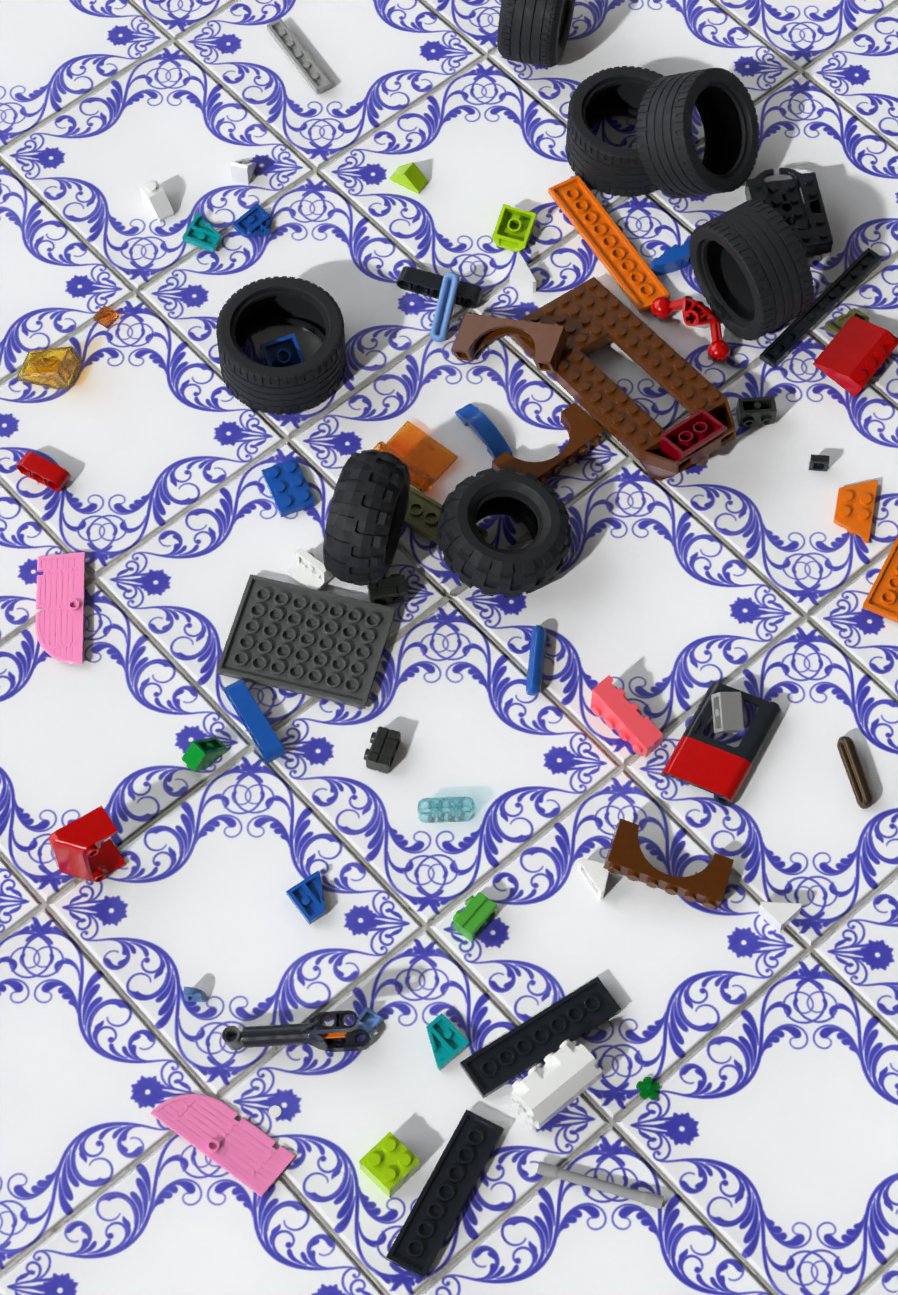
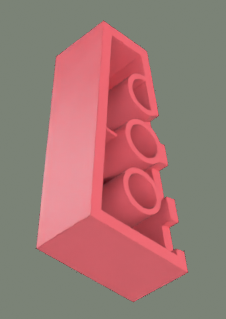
(625, 717)

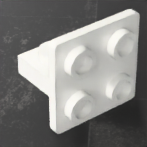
(310, 569)

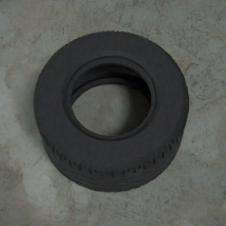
(534, 30)

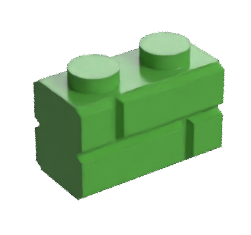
(475, 916)

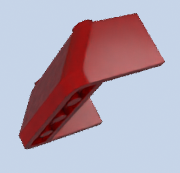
(79, 848)

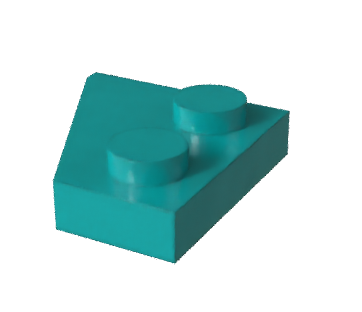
(202, 234)
(445, 1041)

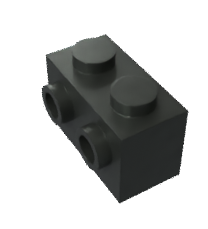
(756, 411)

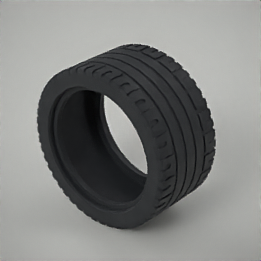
(667, 137)
(594, 161)
(751, 269)
(277, 303)

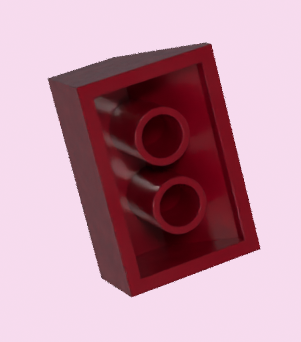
(690, 435)

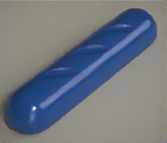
(536, 660)

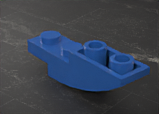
(672, 260)

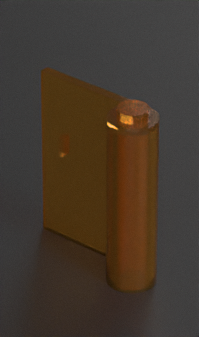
(421, 454)

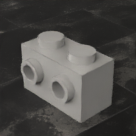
(727, 712)

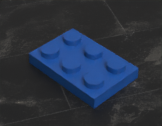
(288, 487)

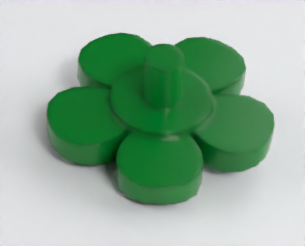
(648, 1089)

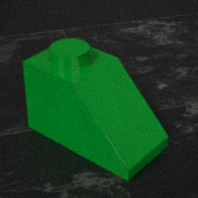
(203, 753)

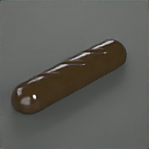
(855, 772)

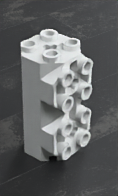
(555, 1084)

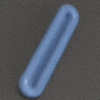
(445, 307)

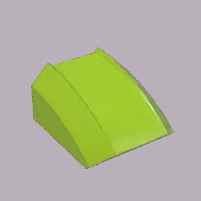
(514, 228)

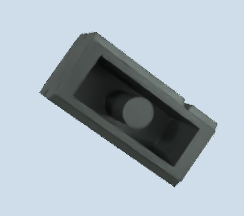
(389, 590)
(383, 749)

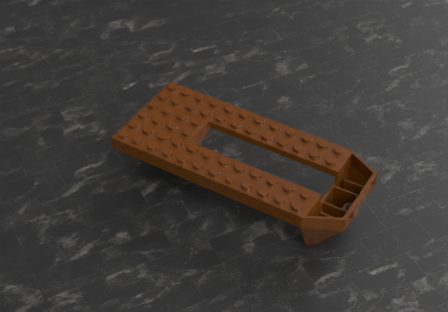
(593, 320)

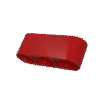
(43, 471)

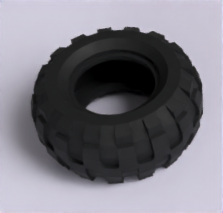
(366, 517)
(499, 569)

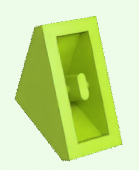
(409, 177)

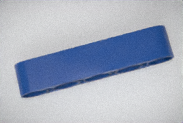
(254, 721)

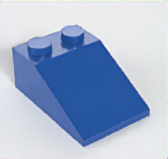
(282, 352)

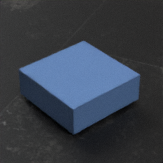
(369, 1020)

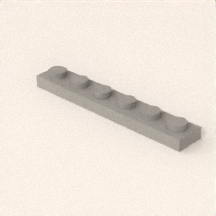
(298, 56)

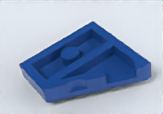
(309, 897)

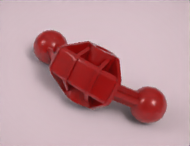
(695, 315)

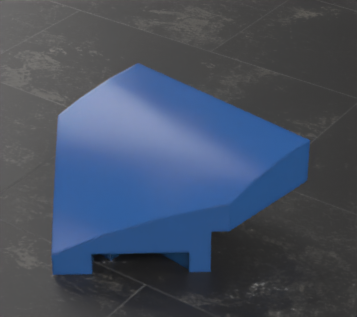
(253, 223)

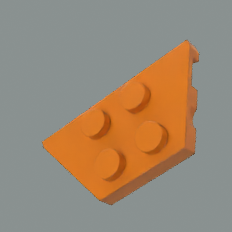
(856, 508)

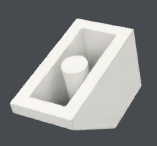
(156, 200)

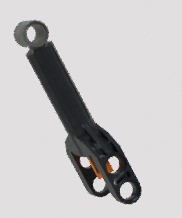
(312, 1033)

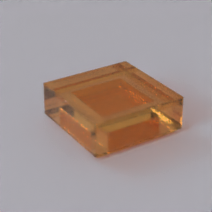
(106, 316)

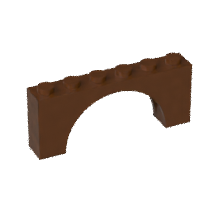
(480, 330)
(583, 435)
(628, 860)

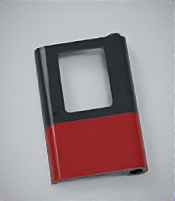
(713, 763)

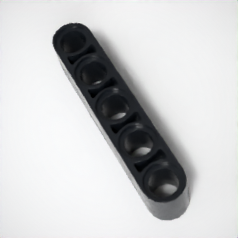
(430, 285)

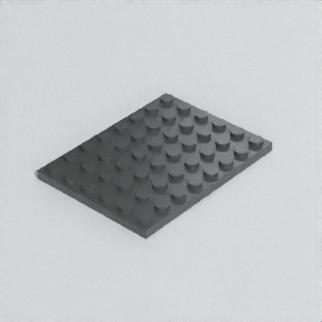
(306, 641)

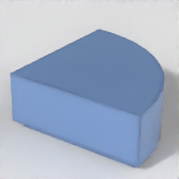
(194, 995)

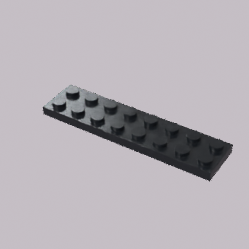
(539, 1036)
(445, 1194)

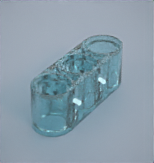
(455, 805)

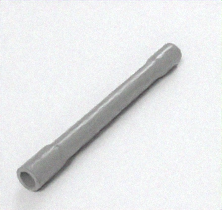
(558, 1173)

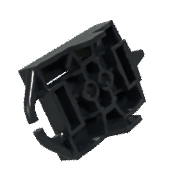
(786, 199)

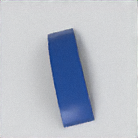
(484, 430)

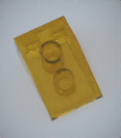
(51, 367)

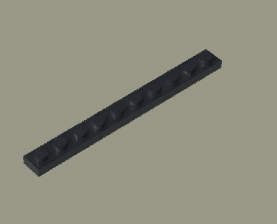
(820, 307)

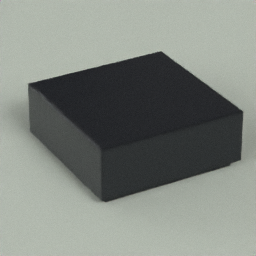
(818, 462)

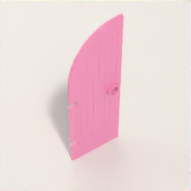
(62, 600)
(231, 1144)

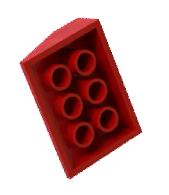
(856, 354)

